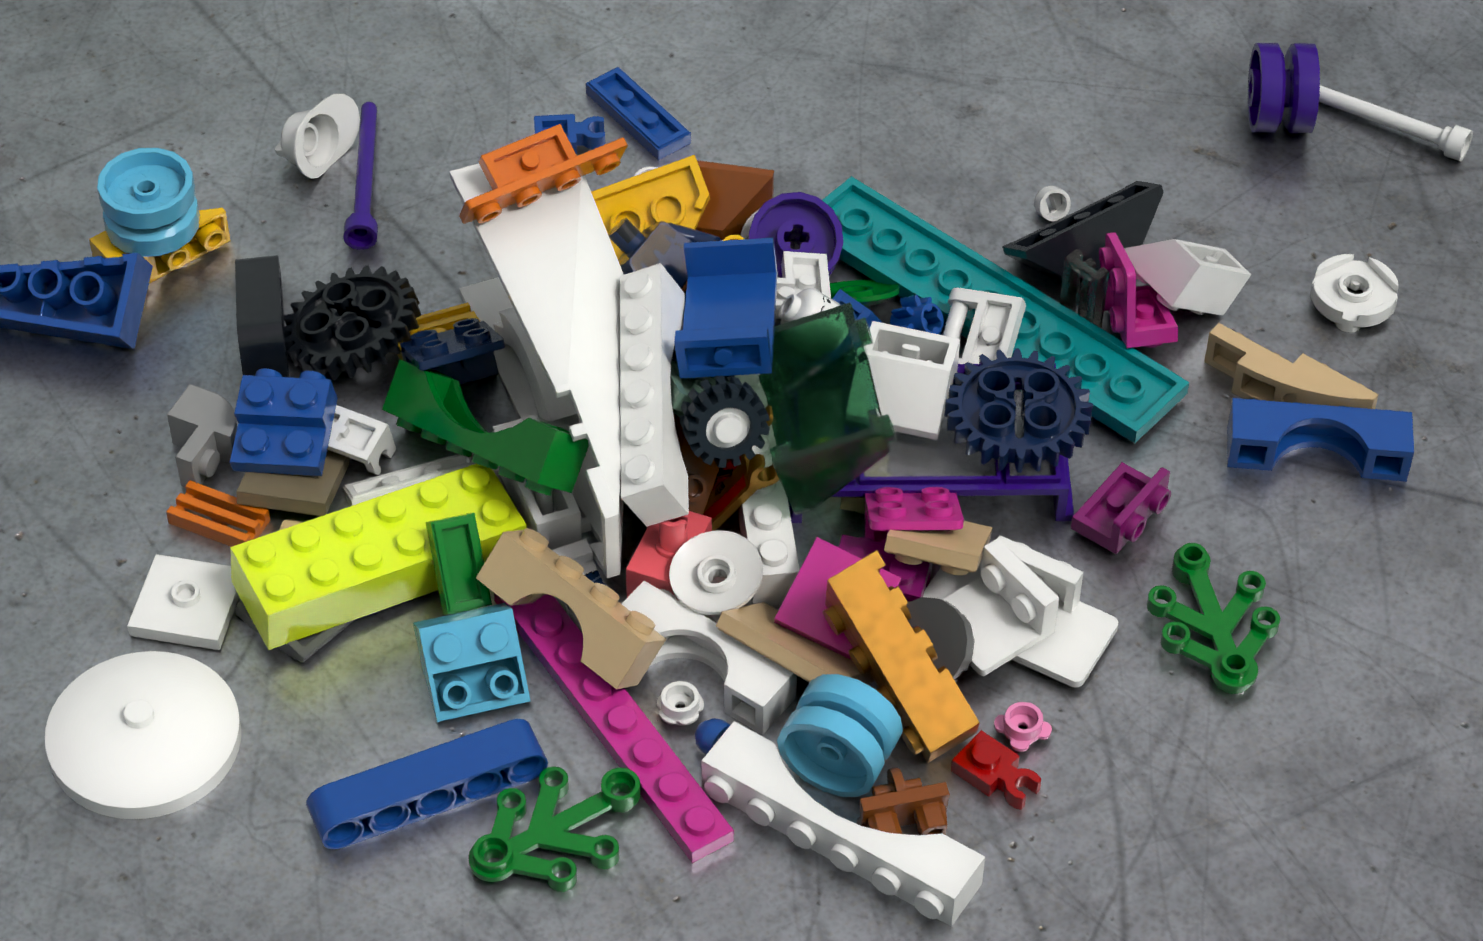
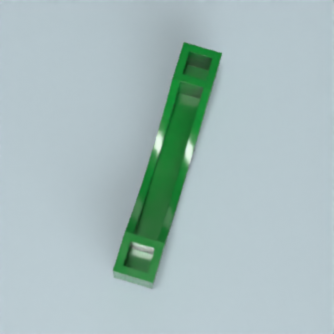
(527, 450)

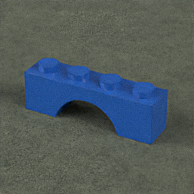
(1371, 439)

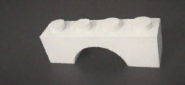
(753, 685)

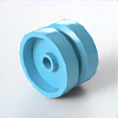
(148, 201)
(840, 735)

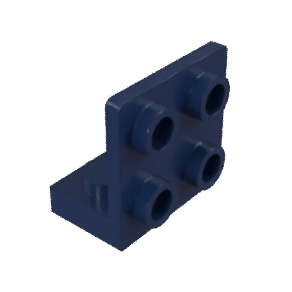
(459, 353)

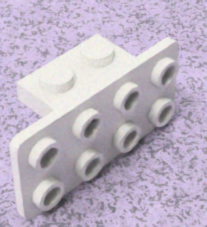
(1079, 631)

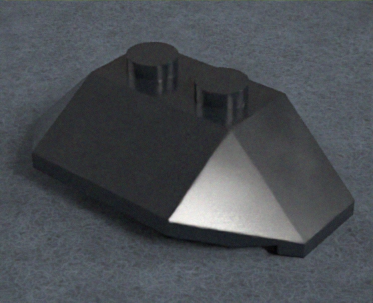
(1123, 212)

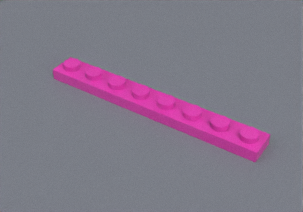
(623, 730)

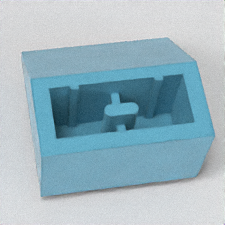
(472, 661)

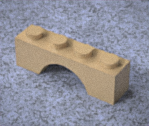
(615, 640)

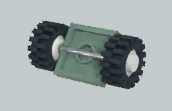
(718, 416)

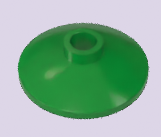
(866, 291)

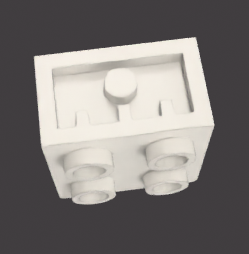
(1005, 608)

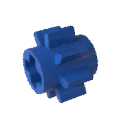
(918, 315)

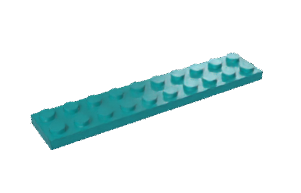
(904, 250)

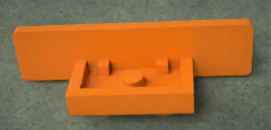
(534, 165)

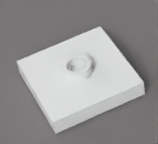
(185, 603)

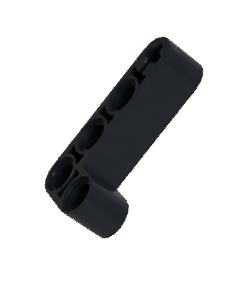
(260, 315)

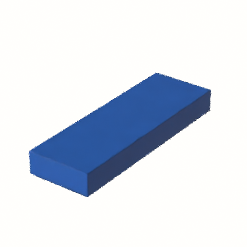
(638, 113)

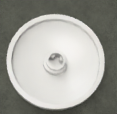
(143, 735)

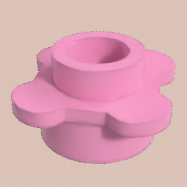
(1024, 715)

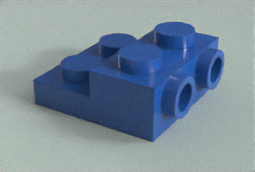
(283, 423)

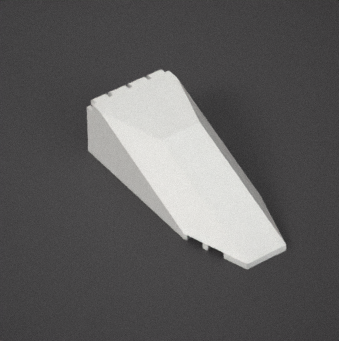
(566, 292)

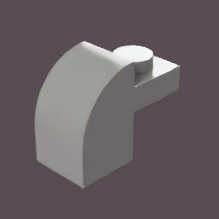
(205, 430)

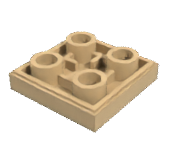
(954, 550)

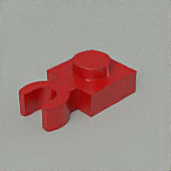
(991, 766)

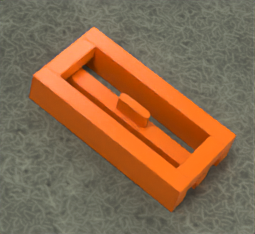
(222, 510)

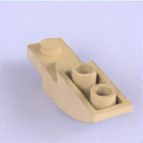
(1271, 377)

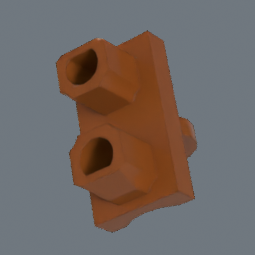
(905, 804)

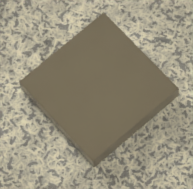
(295, 492)

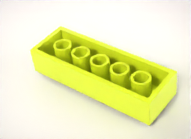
(361, 555)

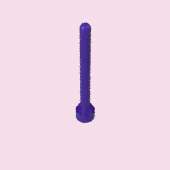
(361, 227)

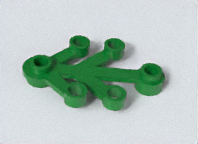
(1192, 567)
(552, 831)

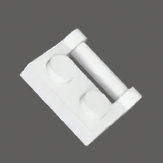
(993, 325)

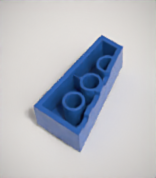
(77, 300)

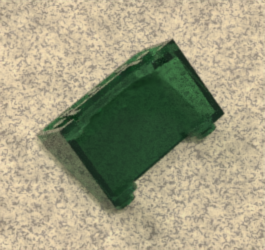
(824, 406)

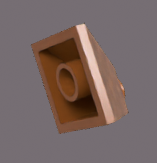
(734, 196)

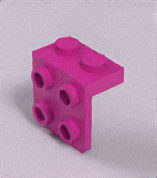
(1133, 309)
(896, 510)

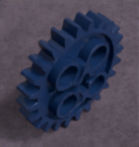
(1052, 410)

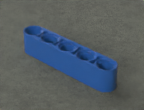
(426, 783)

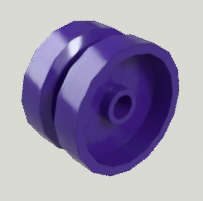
(1283, 88)
(801, 220)

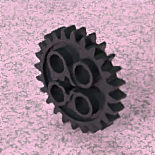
(351, 322)

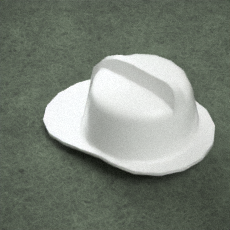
(321, 135)

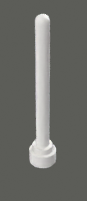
(1451, 140)

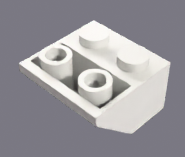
(1189, 275)
(912, 376)

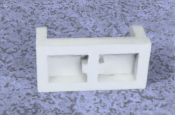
(361, 438)

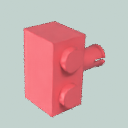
(657, 548)

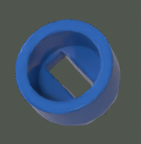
(709, 733)

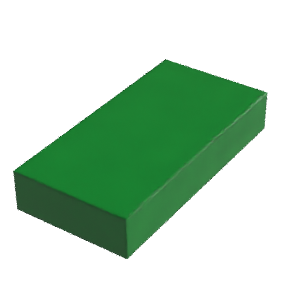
(457, 562)

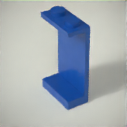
(728, 309)

